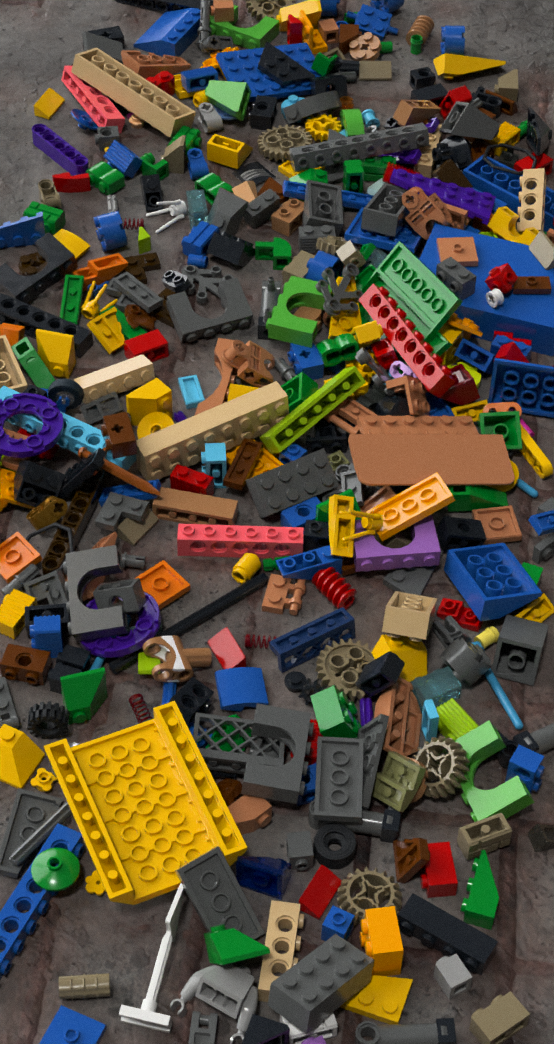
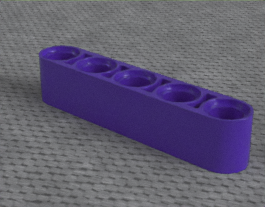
(59, 150)

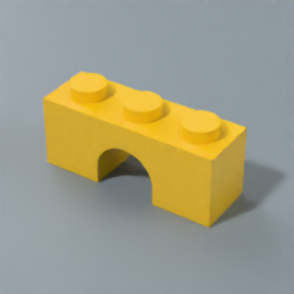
(504, 224)

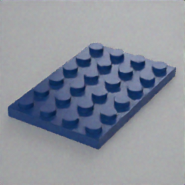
(243, 65)

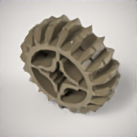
(447, 768)
(371, 885)

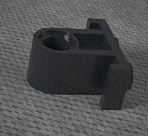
(490, 102)
(325, 438)

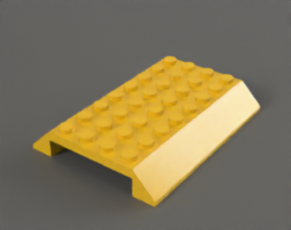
(144, 804)

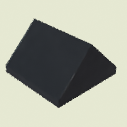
(266, 1031)

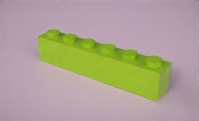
(312, 410)

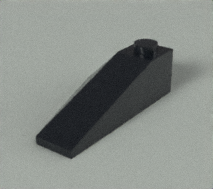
(537, 133)

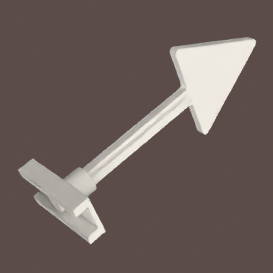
(147, 1015)

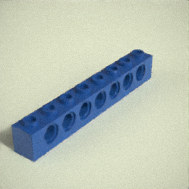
(25, 899)

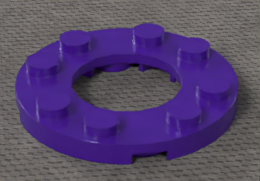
(35, 444)
(118, 647)

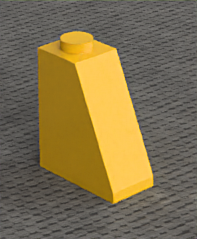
(311, 8)

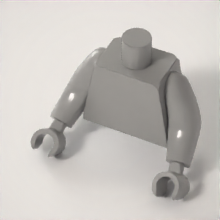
(224, 988)

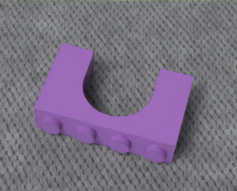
(422, 551)

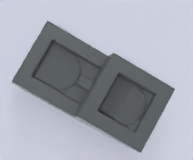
(101, 407)

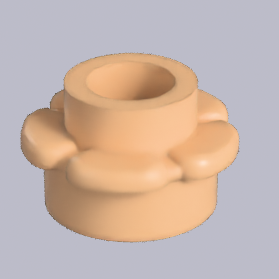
(136, 122)

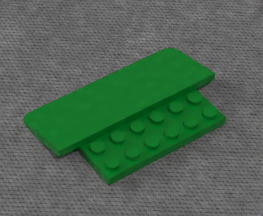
(417, 292)

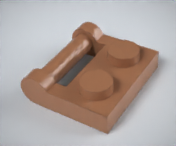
(349, 410)

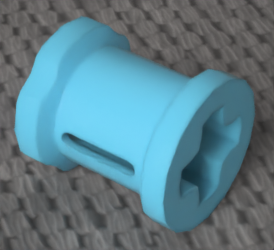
(369, 118)

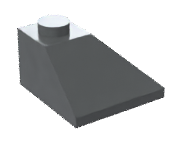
(227, 211)

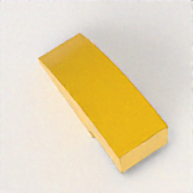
(341, 525)

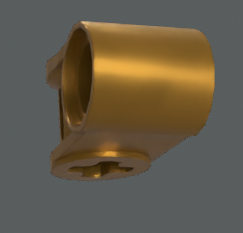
(45, 514)

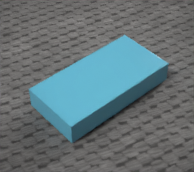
(191, 391)
(429, 720)

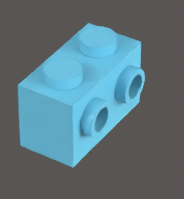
(215, 462)

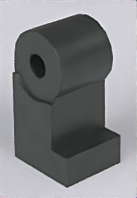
(372, 397)

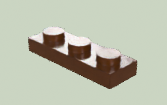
(243, 464)

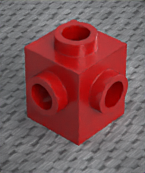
(501, 278)

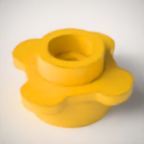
(43, 785)

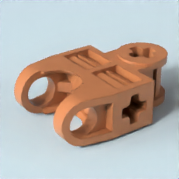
(421, 203)
(249, 362)

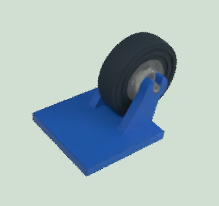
(65, 394)

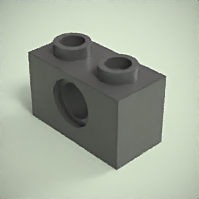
(128, 590)

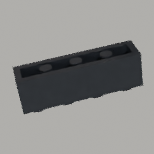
(446, 933)

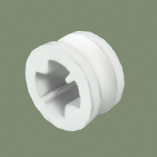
(494, 298)

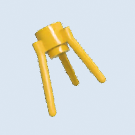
(91, 309)
(369, 521)

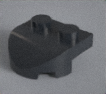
(461, 150)

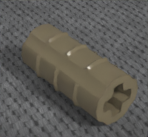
(84, 986)

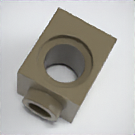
(350, 254)

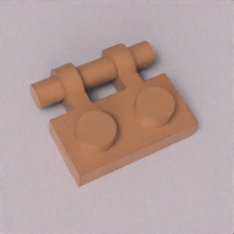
(277, 592)

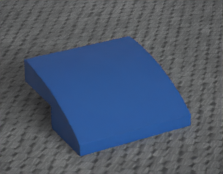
(240, 688)

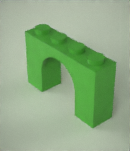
(249, 37)
(288, 327)
(505, 798)

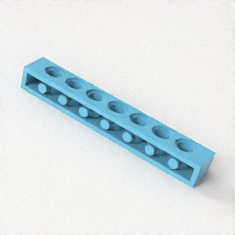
(74, 436)

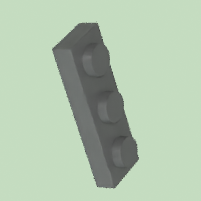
(138, 292)

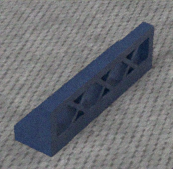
(312, 635)

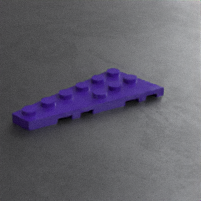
(475, 202)

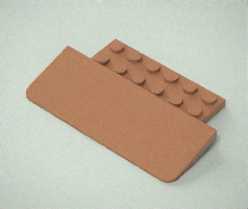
(415, 447)

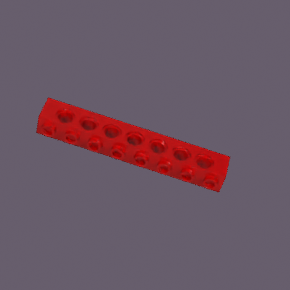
(407, 340)

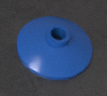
(83, 119)

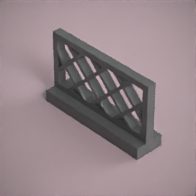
(236, 759)

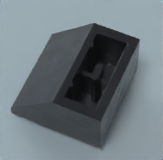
(231, 248)
(36, 483)

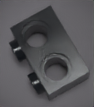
(193, 699)

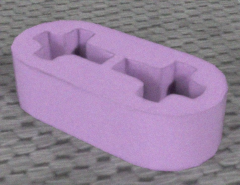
(404, 367)

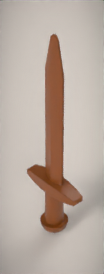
(121, 473)

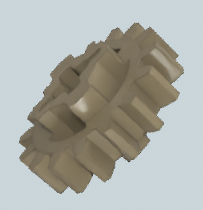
(330, 244)

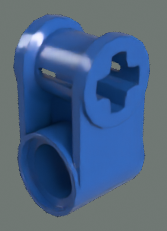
(197, 165)

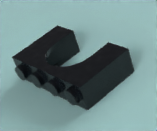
(59, 264)

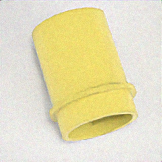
(488, 636)

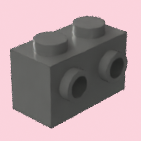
(456, 277)

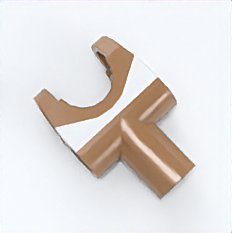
(176, 660)

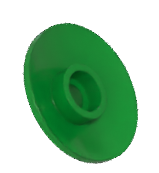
(57, 877)

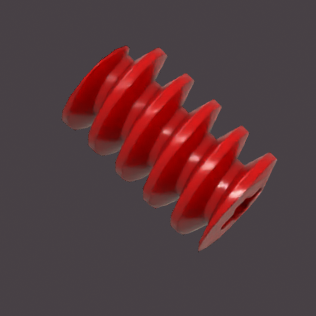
(334, 587)

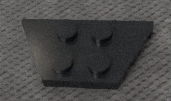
(281, 67)

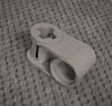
(209, 118)

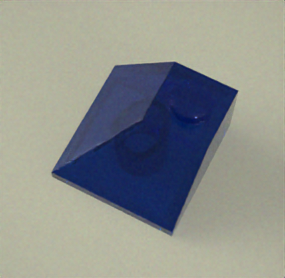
(263, 875)

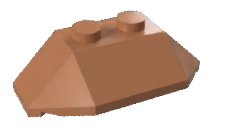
(404, 718)

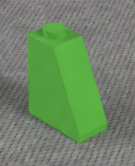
(229, 96)

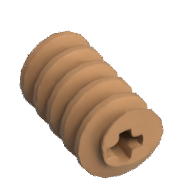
(422, 26)

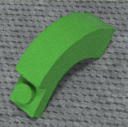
(352, 122)

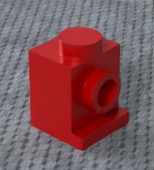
(384, 353)

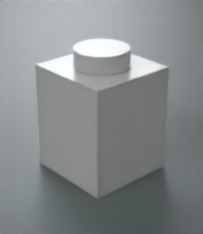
(452, 976)

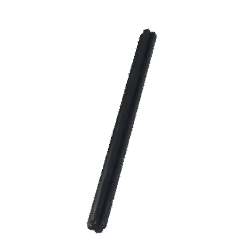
(197, 618)

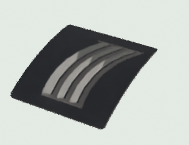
(253, 172)

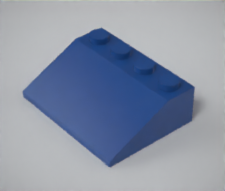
(171, 33)
(525, 384)
(490, 580)

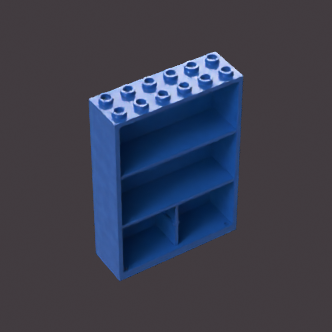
(522, 314)

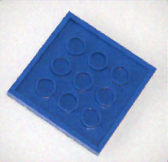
(361, 236)

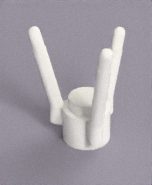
(177, 209)

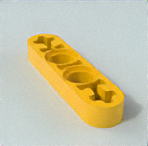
(535, 456)

